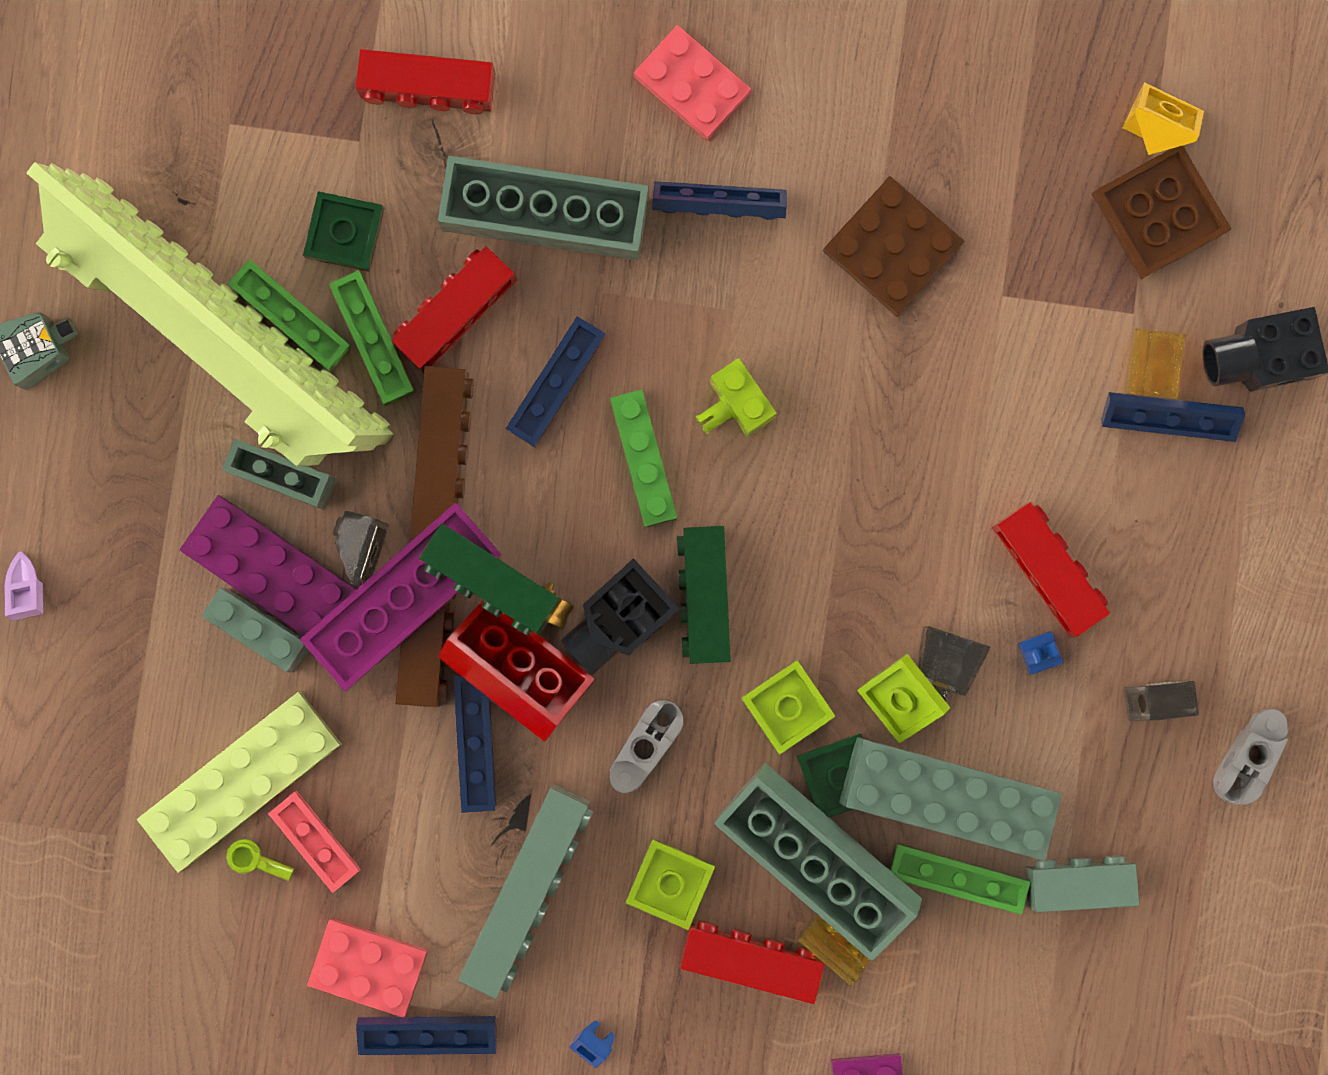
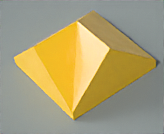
(1163, 120)

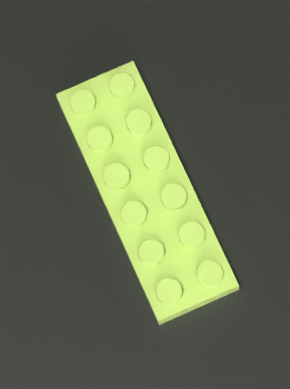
(239, 782)

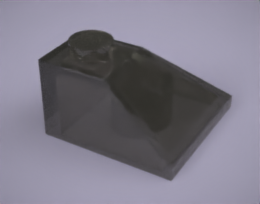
(359, 544)

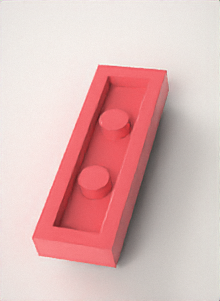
(314, 841)

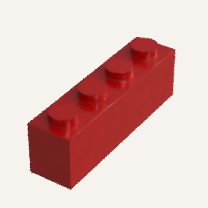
(425, 81)
(454, 308)
(1051, 569)
(752, 962)

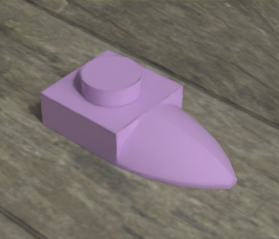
(22, 589)

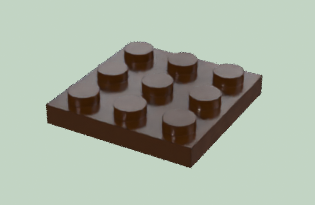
(1161, 211)
(893, 246)

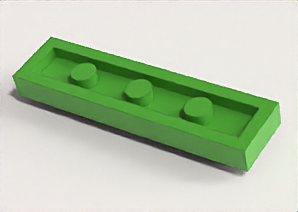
(289, 315)
(372, 338)
(643, 458)
(959, 879)

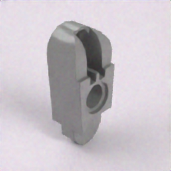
(1266, 731)
(629, 769)

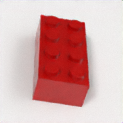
(516, 670)

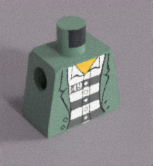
(34, 347)

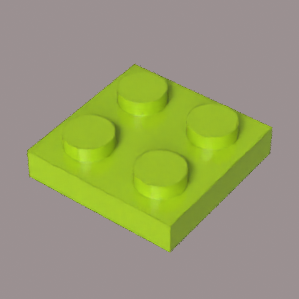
(903, 698)
(788, 707)
(670, 884)

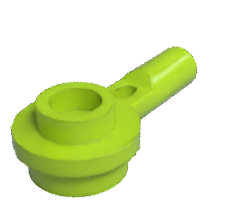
(245, 856)

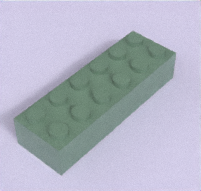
(543, 208)
(950, 799)
(819, 862)
(523, 893)

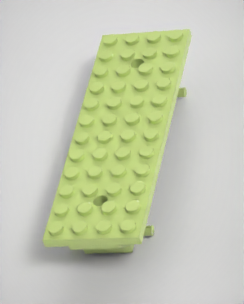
(117, 252)

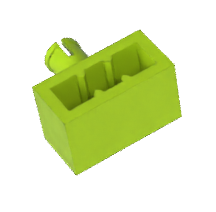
(739, 400)

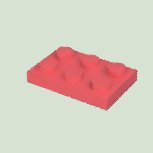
(692, 82)
(367, 967)

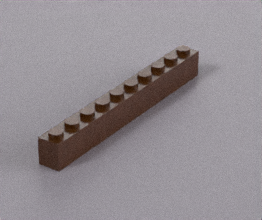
(435, 491)

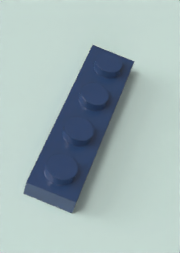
(719, 199)
(555, 381)
(1172, 417)
(474, 748)
(426, 1035)

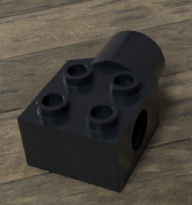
(1268, 352)
(619, 617)

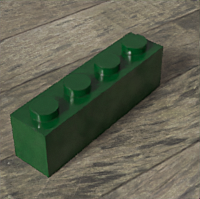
(489, 579)
(705, 595)

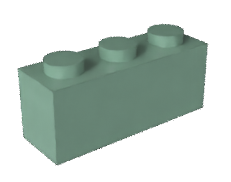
(279, 474)
(256, 629)
(1082, 884)

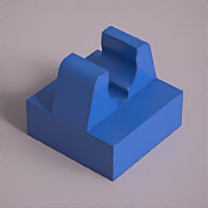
(1040, 653)
(591, 1047)

